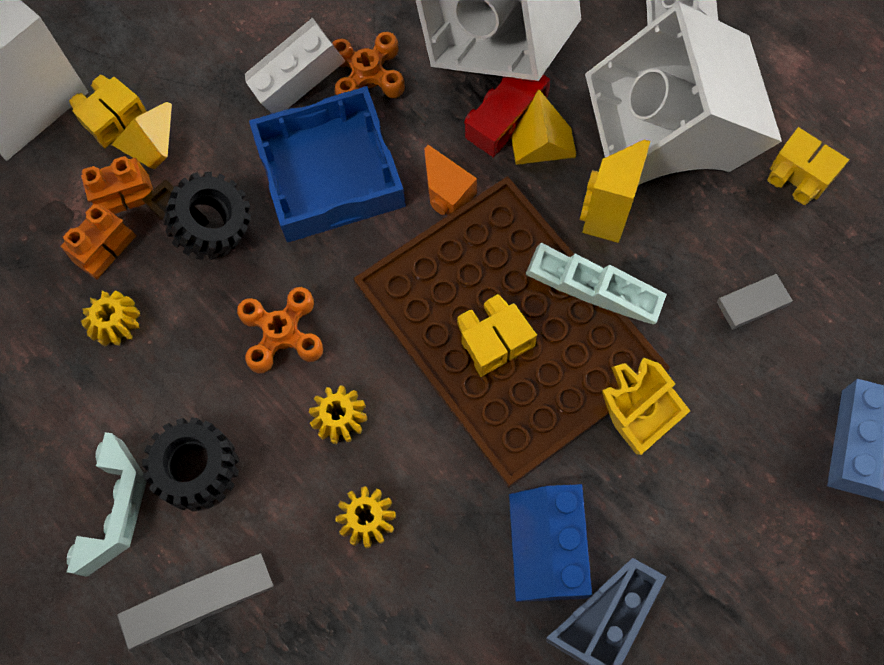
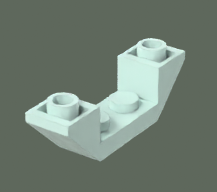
(90, 553)

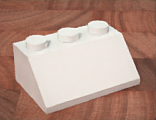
(293, 68)

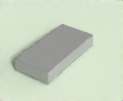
(754, 301)

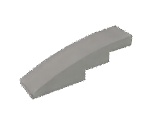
(194, 601)

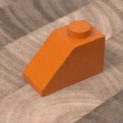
(447, 182)

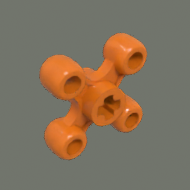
(368, 68)
(270, 325)

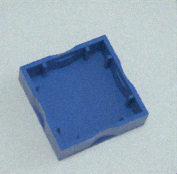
(327, 164)

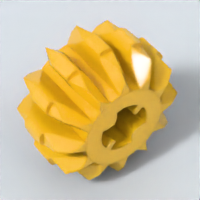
(110, 318)
(326, 407)
(353, 522)

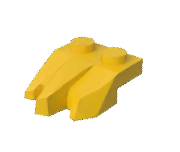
(643, 404)

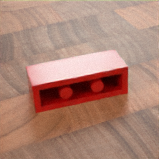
(501, 110)

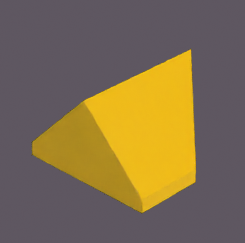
(542, 134)
(147, 136)

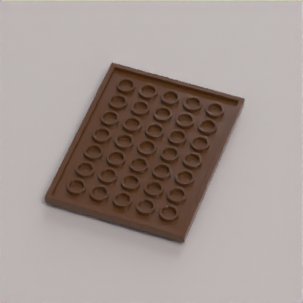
(538, 398)

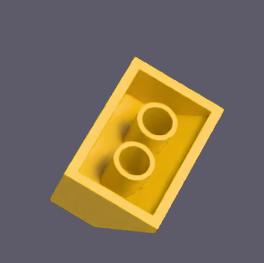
(613, 192)

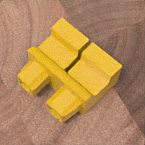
(106, 108)
(794, 166)
(497, 337)

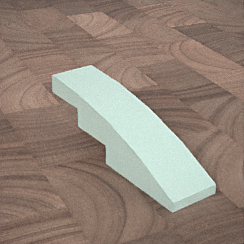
(596, 285)

